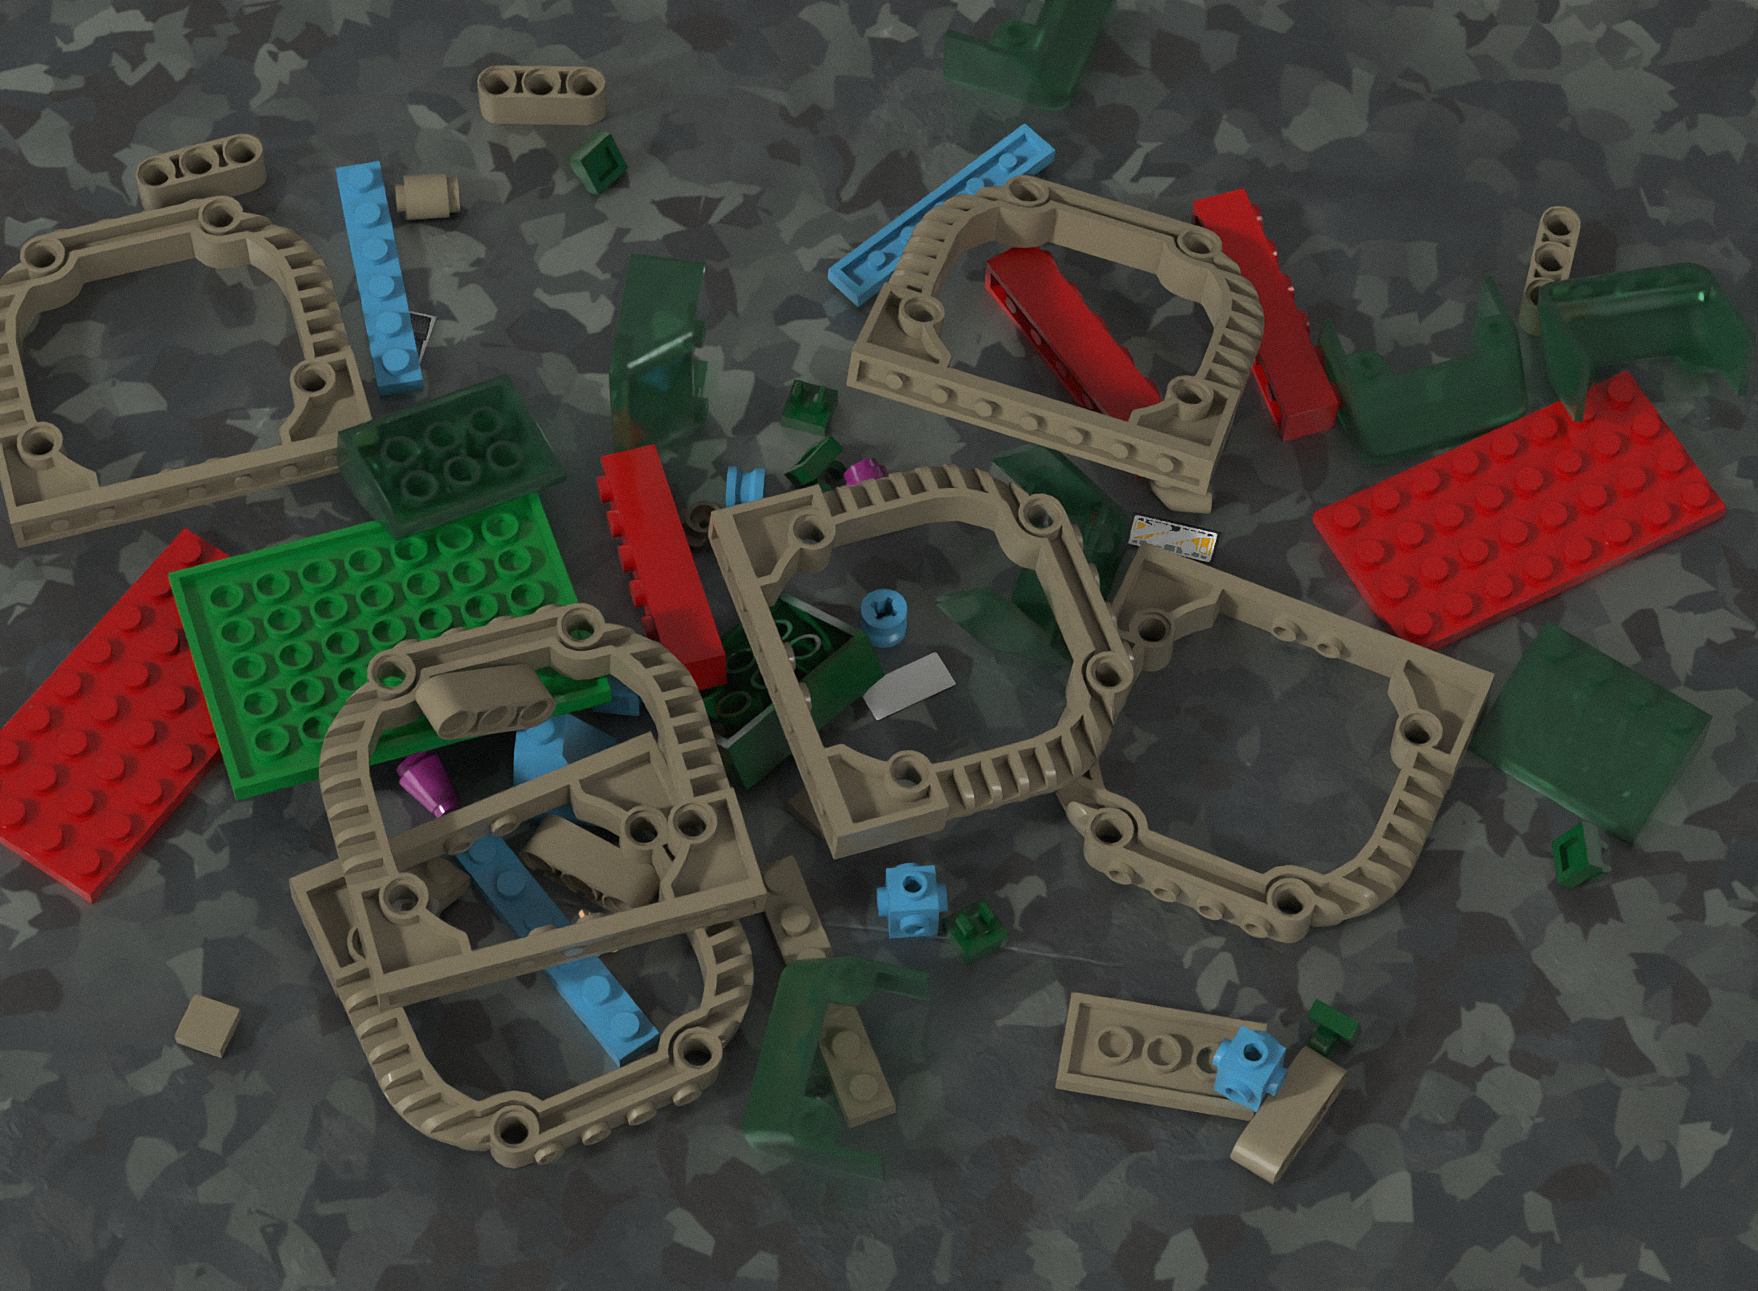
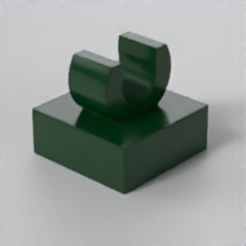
(598, 162)
(809, 408)
(814, 464)
(1579, 855)
(975, 931)
(1331, 1028)

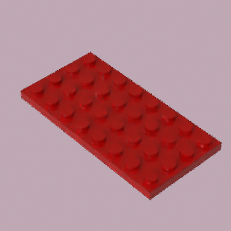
(1518, 515)
(110, 737)

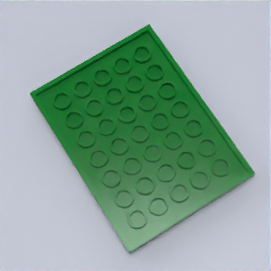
(297, 623)

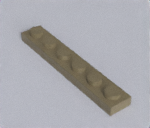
(843, 1039)

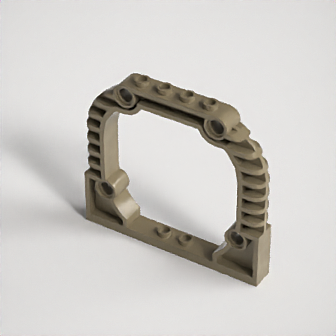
(1167, 442)
(58, 498)
(1435, 702)
(620, 791)
(860, 795)
(421, 956)

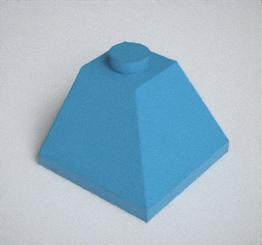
(553, 746)

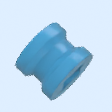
(744, 485)
(888, 629)

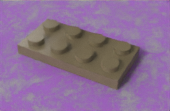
(1147, 1054)

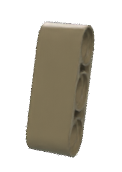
(542, 95)
(202, 171)
(1552, 254)
(485, 701)
(589, 865)
(1289, 1117)

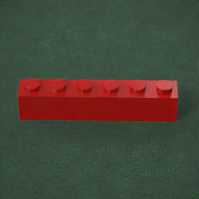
(1067, 333)
(1287, 363)
(660, 562)

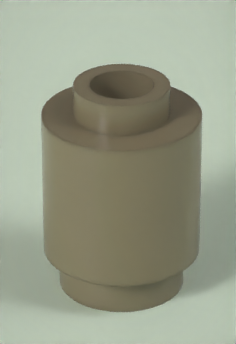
(428, 196)

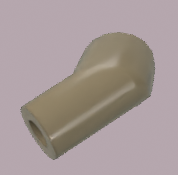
(1181, 499)

